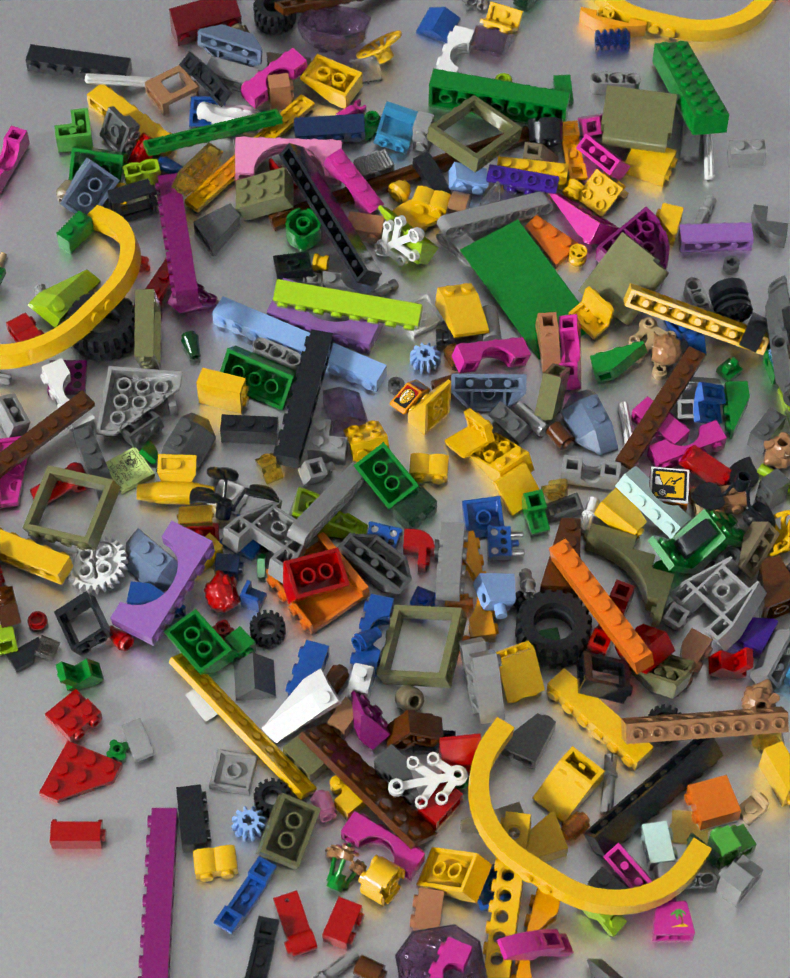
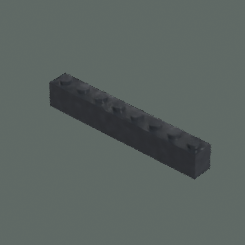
(304, 398)
(653, 794)

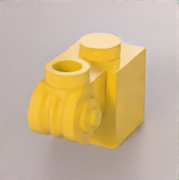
(347, 801)

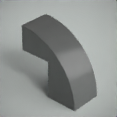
(770, 231)

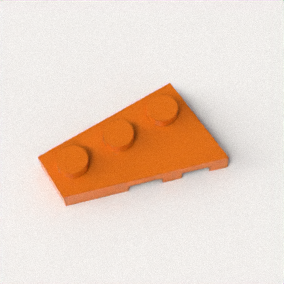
(550, 239)

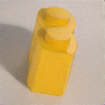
(430, 202)
(429, 467)
(215, 863)

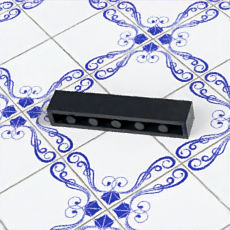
(74, 63)

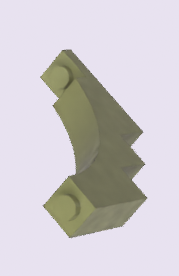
(619, 548)

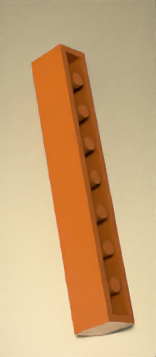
(601, 606)

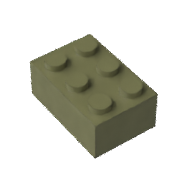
(264, 194)
(288, 831)

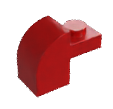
(419, 544)
(729, 665)

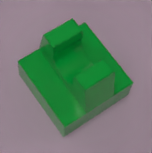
(729, 369)

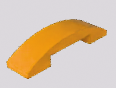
(590, 19)
(571, 155)

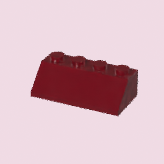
(200, 14)

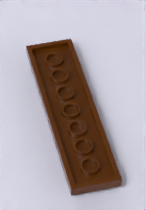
(368, 785)

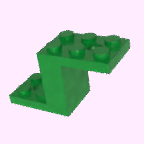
(728, 535)

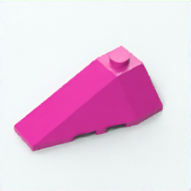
(583, 221)

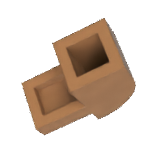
(459, 201)
(342, 718)

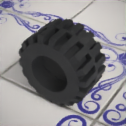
(271, 20)

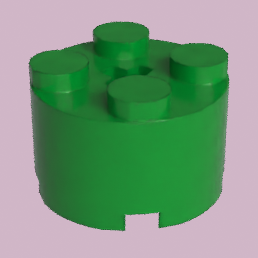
(303, 229)

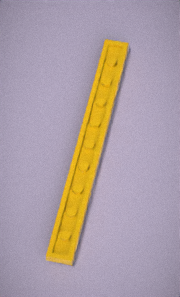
(226, 173)
(245, 728)

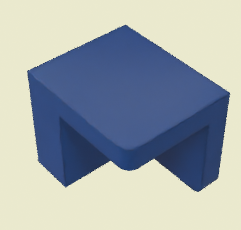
(252, 598)

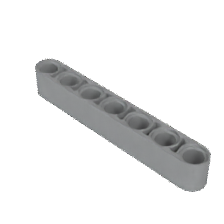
(494, 214)
(326, 506)

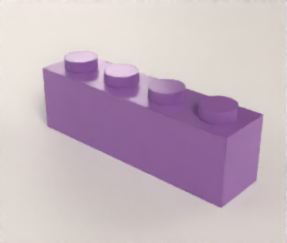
(715, 237)

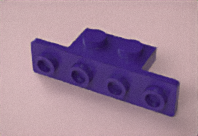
(522, 181)

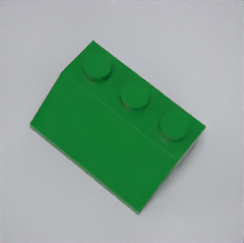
(109, 160)
(386, 476)
(200, 643)

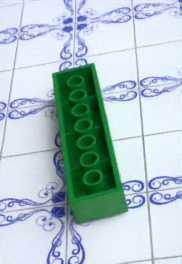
(695, 93)
(511, 99)

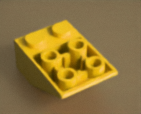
(501, 457)
(569, 784)

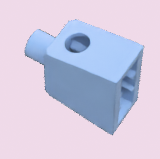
(496, 592)

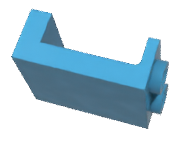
(395, 127)

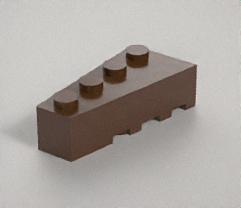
(553, 579)

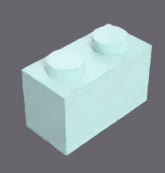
(657, 843)

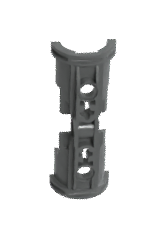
(778, 324)

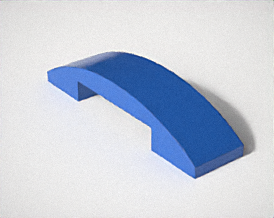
(247, 895)

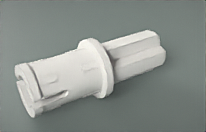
(588, 514)

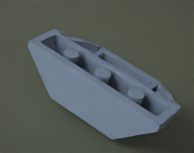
(231, 44)
(485, 391)
(589, 422)
(150, 561)

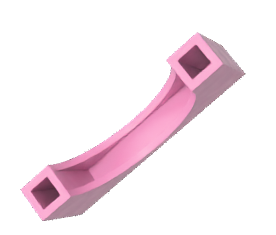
(253, 151)

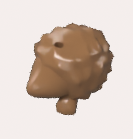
(666, 349)
(778, 451)
(760, 696)

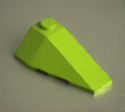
(425, 247)
(338, 526)

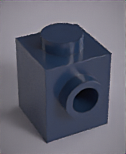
(229, 564)

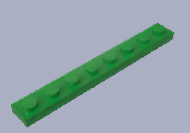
(212, 132)

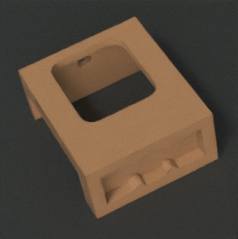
(162, 97)

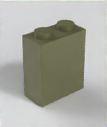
(552, 392)

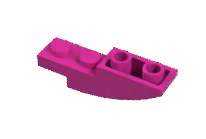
(535, 943)

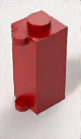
(705, 466)
(77, 834)

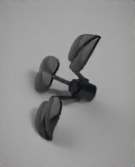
(742, 478)
(224, 505)

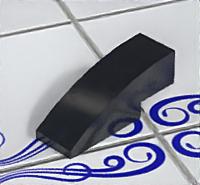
(430, 173)

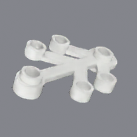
(383, 247)
(430, 780)

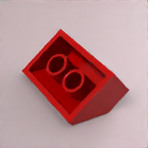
(314, 575)

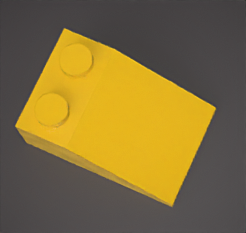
(333, 80)
(461, 310)
(431, 408)
(455, 873)

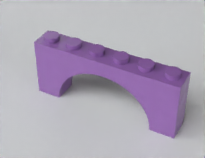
(349, 334)
(150, 619)

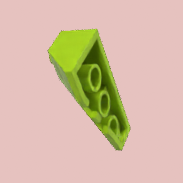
(56, 300)

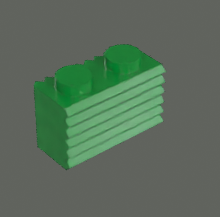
(75, 232)

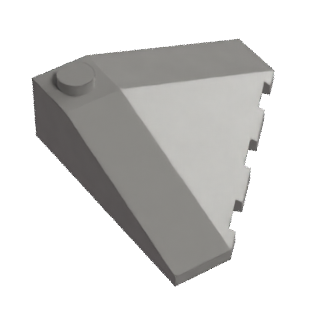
(133, 393)

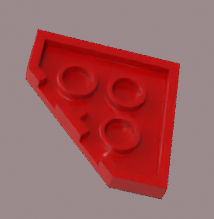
(78, 773)

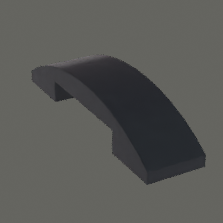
(206, 78)
(754, 332)
(262, 947)

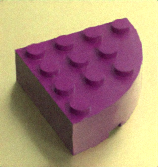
(645, 230)

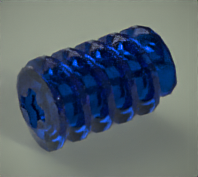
(611, 38)

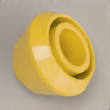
(400, 191)

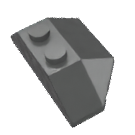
(190, 437)
(377, 562)

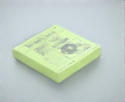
(129, 470)

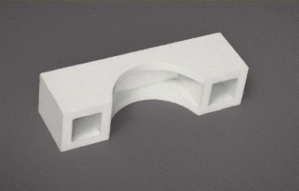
(458, 44)
(58, 377)

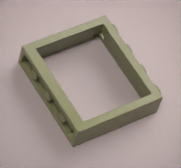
(460, 152)
(147, 329)
(100, 517)
(451, 652)

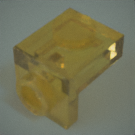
(269, 468)
(556, 489)
(763, 741)

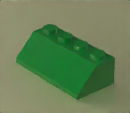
(265, 378)

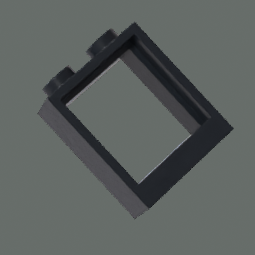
(133, 191)
(72, 610)
(599, 688)

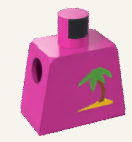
(673, 922)

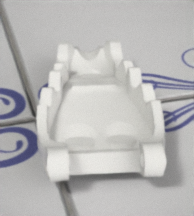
(216, 114)

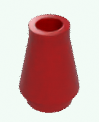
(121, 639)

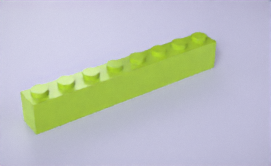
(348, 304)

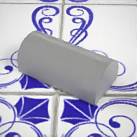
(492, 319)
(535, 422)

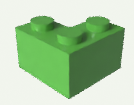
(75, 133)
(731, 843)

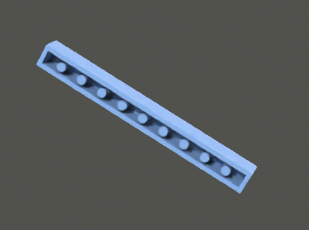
(255, 324)

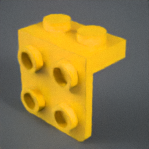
(503, 17)
(601, 192)
(593, 313)
(473, 437)
(365, 438)

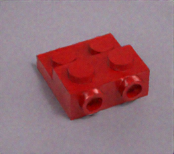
(74, 716)

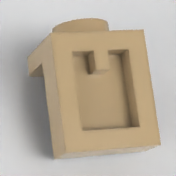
(753, 807)

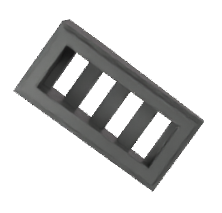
(571, 512)

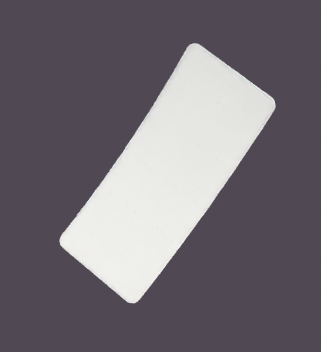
(201, 705)

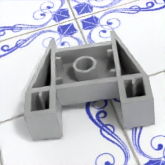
(269, 528)
(725, 597)
(482, 679)

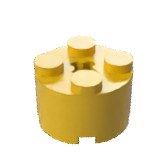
(381, 880)

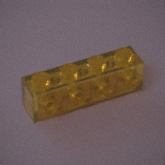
(197, 169)

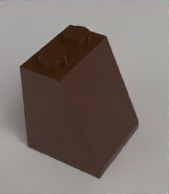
(776, 582)

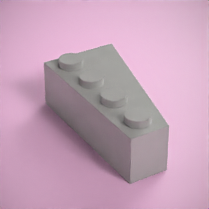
(450, 561)

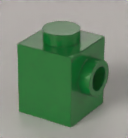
(240, 643)

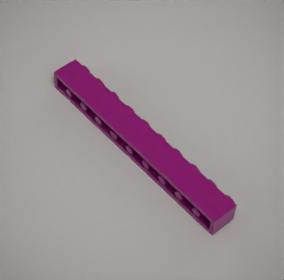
(178, 241)
(160, 893)

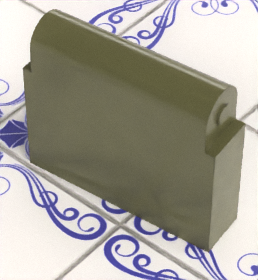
(637, 118)
(621, 265)

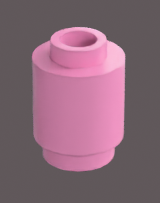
(324, 801)

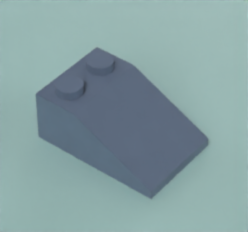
(88, 188)

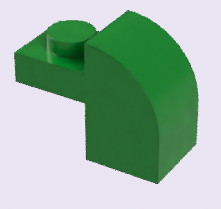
(534, 512)
(81, 676)

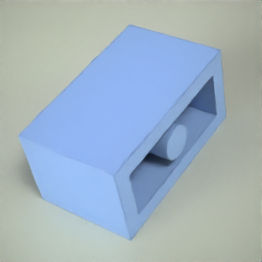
(466, 180)

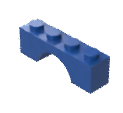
(377, 615)

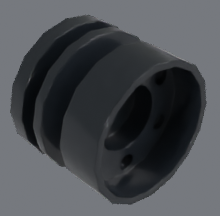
(731, 299)

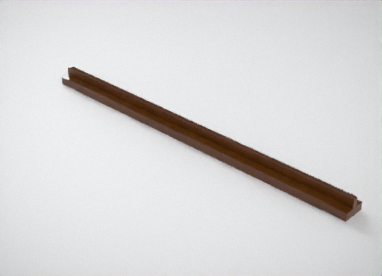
(381, 182)

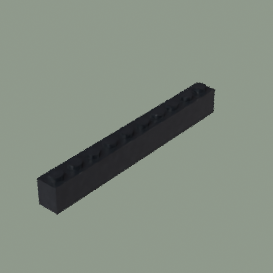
(330, 215)

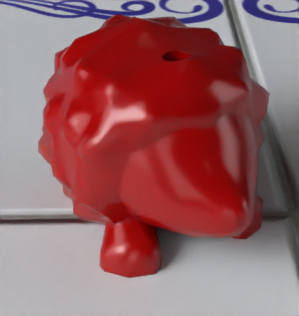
(222, 592)

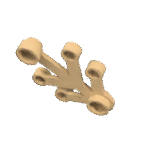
(649, 331)

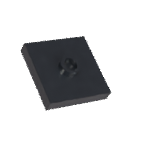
(293, 265)

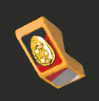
(409, 396)

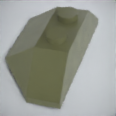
(668, 677)

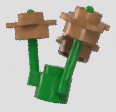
(342, 853)

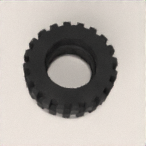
(110, 343)
(556, 606)

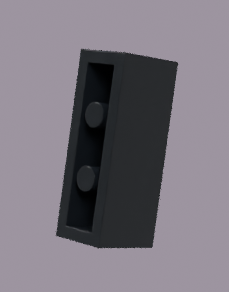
(249, 429)
(193, 817)

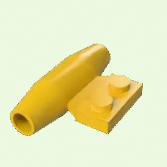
(176, 481)

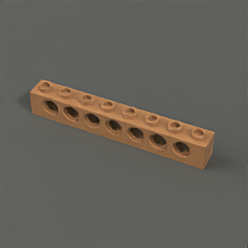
(704, 725)

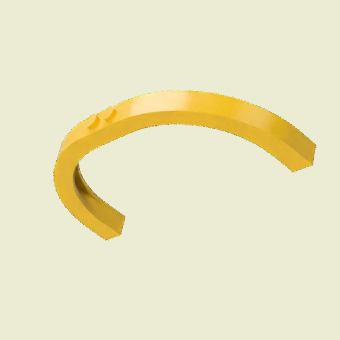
(692, 29)
(95, 309)
(545, 876)

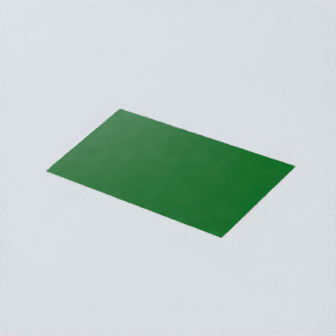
(520, 279)

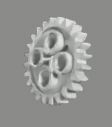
(113, 562)

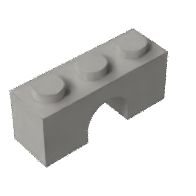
(602, 476)

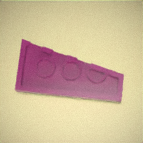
(12, 482)

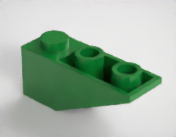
(614, 362)
(737, 400)

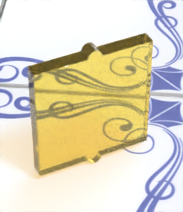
(195, 515)
(683, 826)

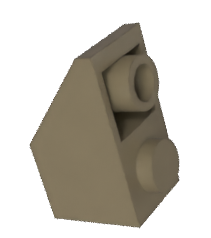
(539, 152)

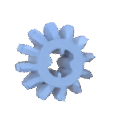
(425, 358)
(243, 829)

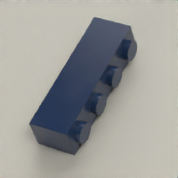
(336, 127)

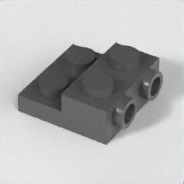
(119, 131)
(142, 429)

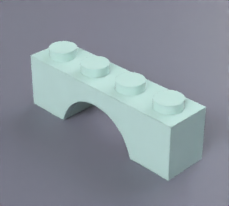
(667, 517)

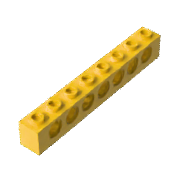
(688, 316)
(511, 823)

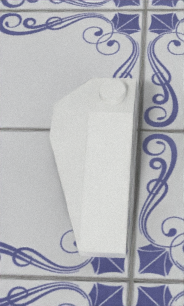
(305, 704)

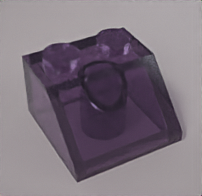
(491, 40)
(343, 408)

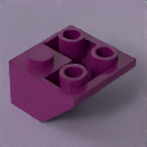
(206, 301)
(368, 721)

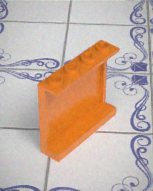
(323, 609)

